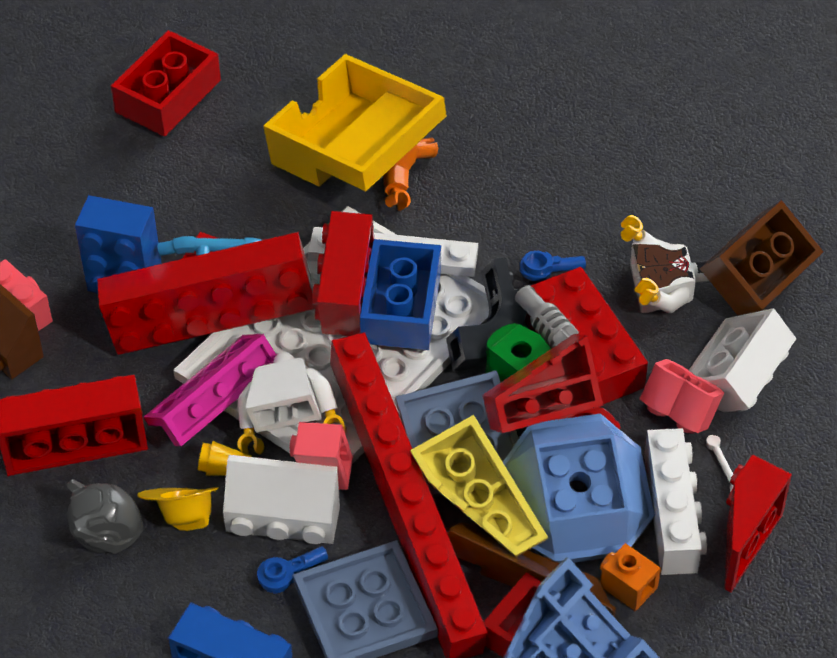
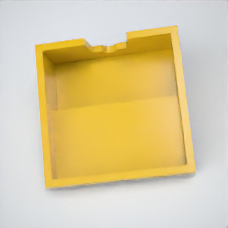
(355, 127)

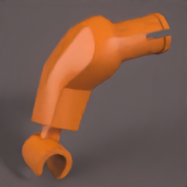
(396, 178)

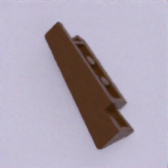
(503, 566)

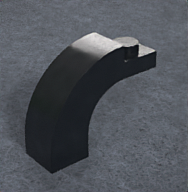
(469, 343)

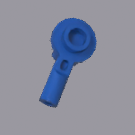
(540, 265)
(277, 573)

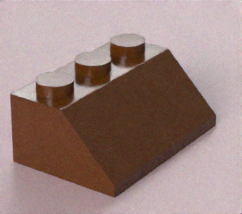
(18, 336)

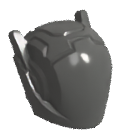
(103, 517)

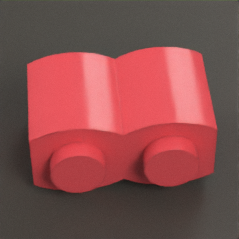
(681, 396)

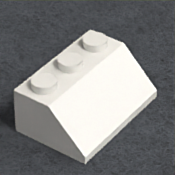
(744, 357)
(281, 499)

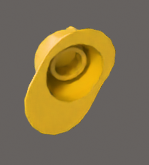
(182, 507)

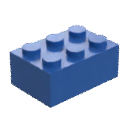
(115, 238)
(401, 294)

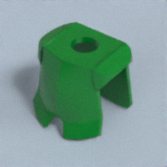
(520, 340)

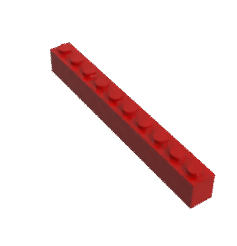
(408, 498)

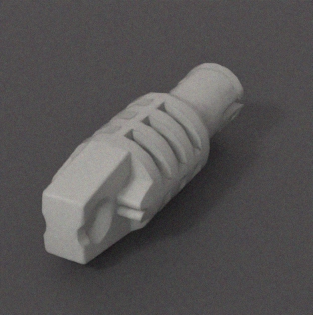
(545, 317)

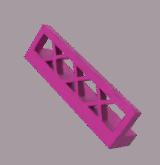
(211, 389)

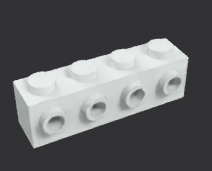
(673, 501)

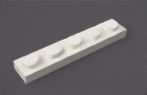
(456, 256)

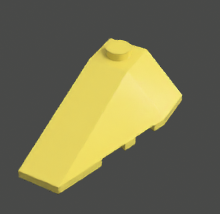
(474, 479)

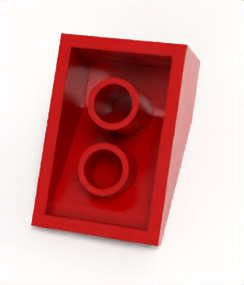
(754, 511)

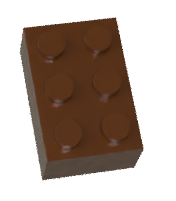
(761, 260)

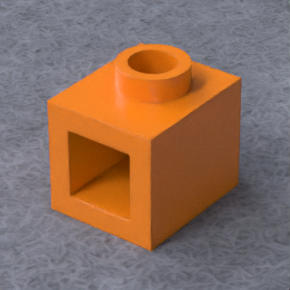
(629, 576)

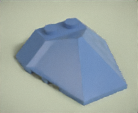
(572, 623)

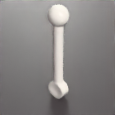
(713, 443)

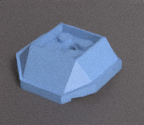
(606, 461)

